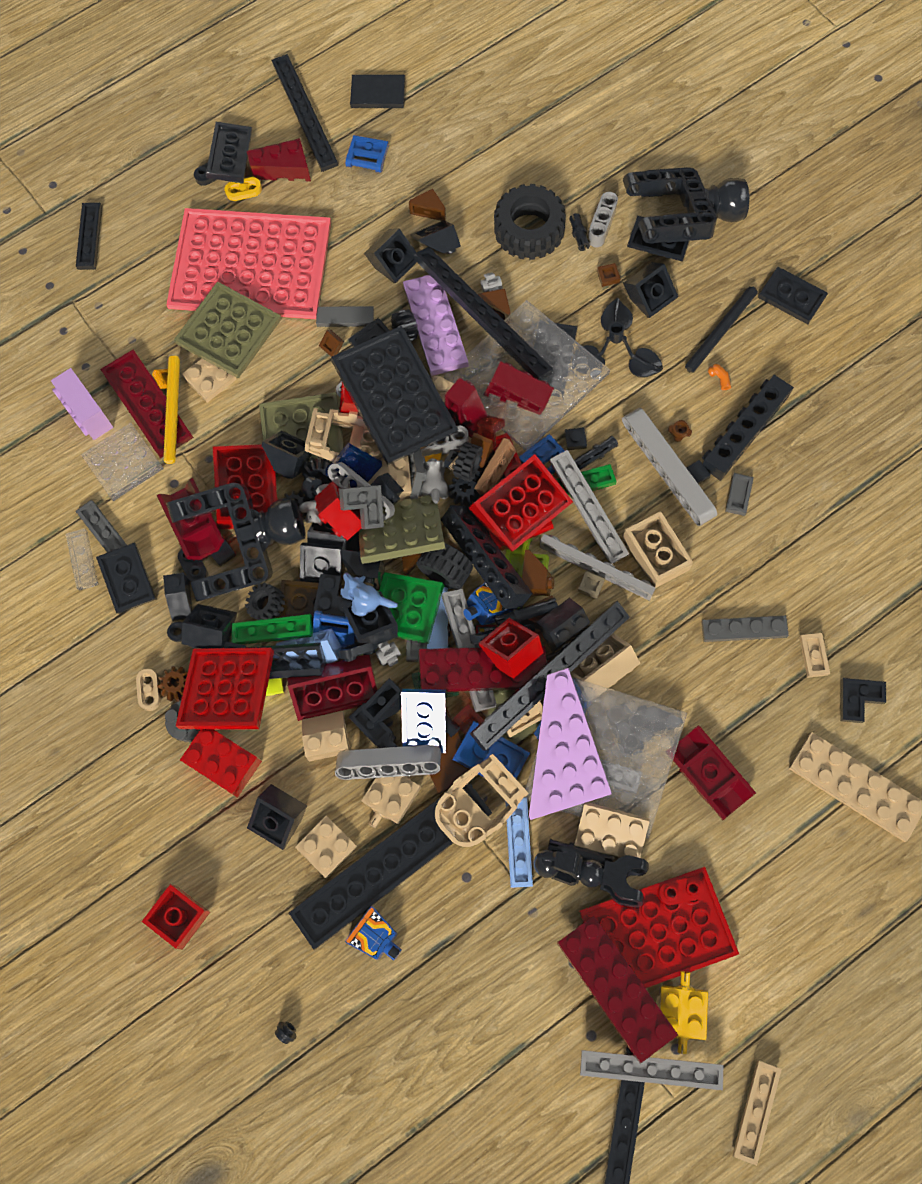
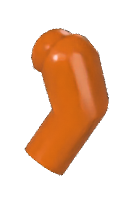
(723, 375)

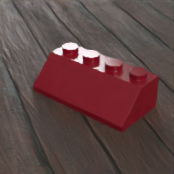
(339, 688)

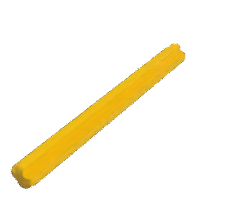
(171, 409)

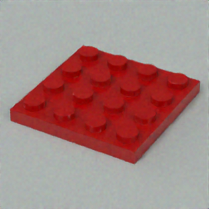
(225, 688)

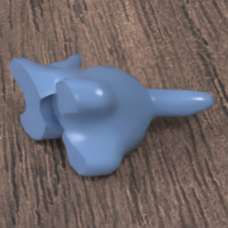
(364, 597)

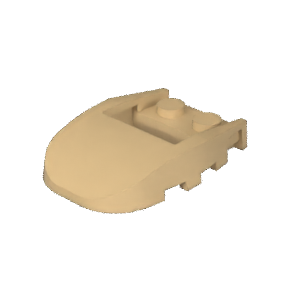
(320, 429)
(463, 819)

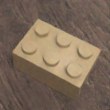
(657, 549)

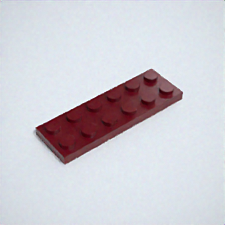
(143, 400)
(468, 670)
(617, 989)

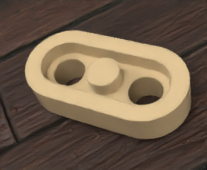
(147, 691)

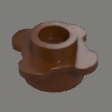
(680, 425)

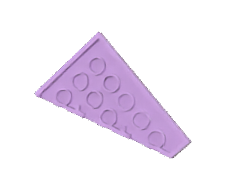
(567, 757)

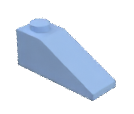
(327, 639)

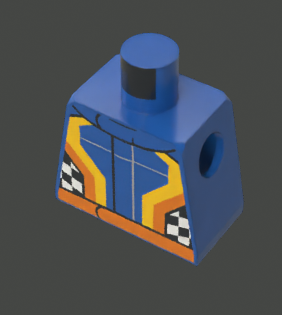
(484, 606)
(374, 936)

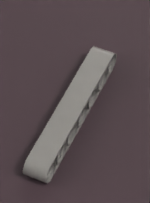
(669, 466)

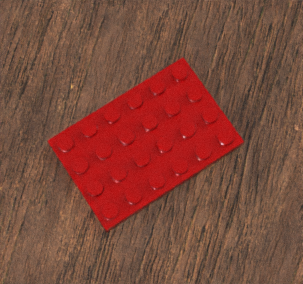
(667, 938)

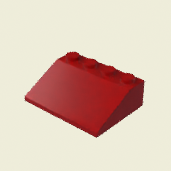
(249, 467)
(521, 503)

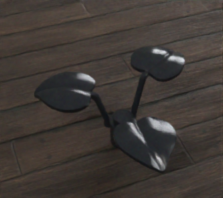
(616, 320)

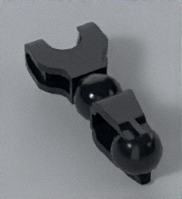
(569, 869)

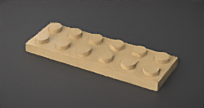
(858, 787)

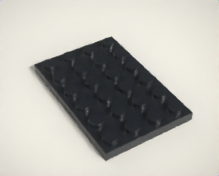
(394, 395)

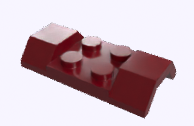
(196, 535)
(711, 773)

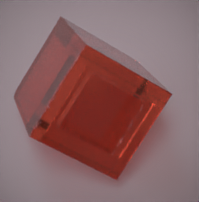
(489, 426)
(465, 718)

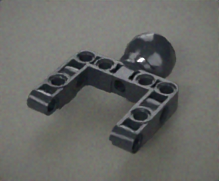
(726, 201)
(279, 523)

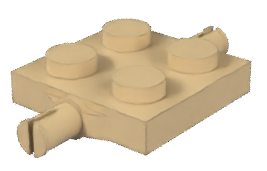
(390, 798)

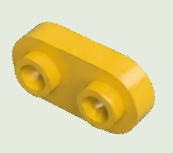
(243, 190)

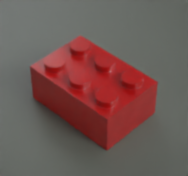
(221, 761)

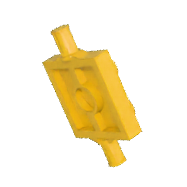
(685, 1010)

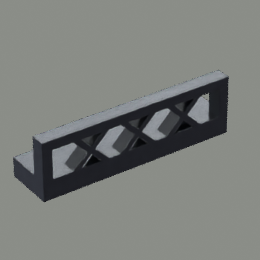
(299, 667)

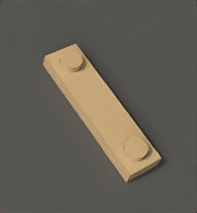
(756, 1112)

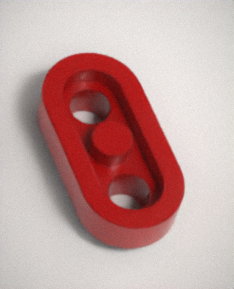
(681, 890)

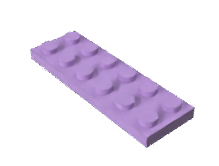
(435, 325)

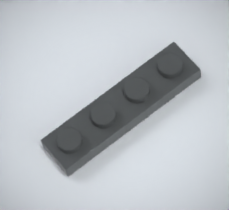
(744, 628)

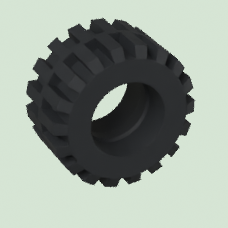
(446, 566)

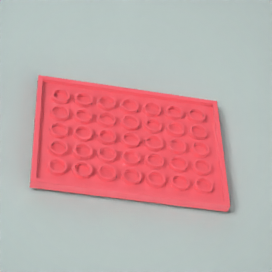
(259, 255)

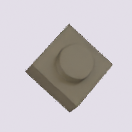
(591, 585)

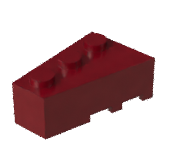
(279, 161)
(519, 388)
(465, 405)

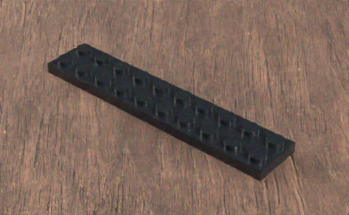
(374, 875)

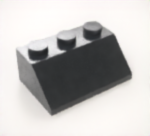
(671, 250)

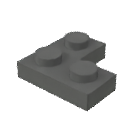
(417, 473)
(369, 502)

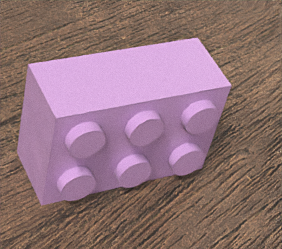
(80, 404)

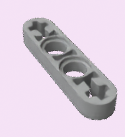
(344, 482)

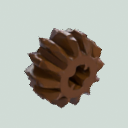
(167, 686)

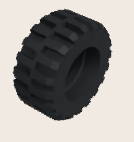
(529, 201)

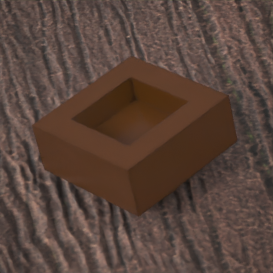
(608, 275)
(331, 343)

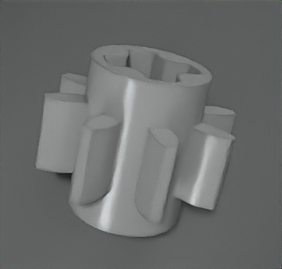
(491, 282)
(388, 653)

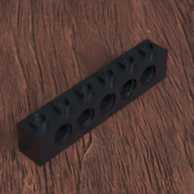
(773, 388)
(486, 557)

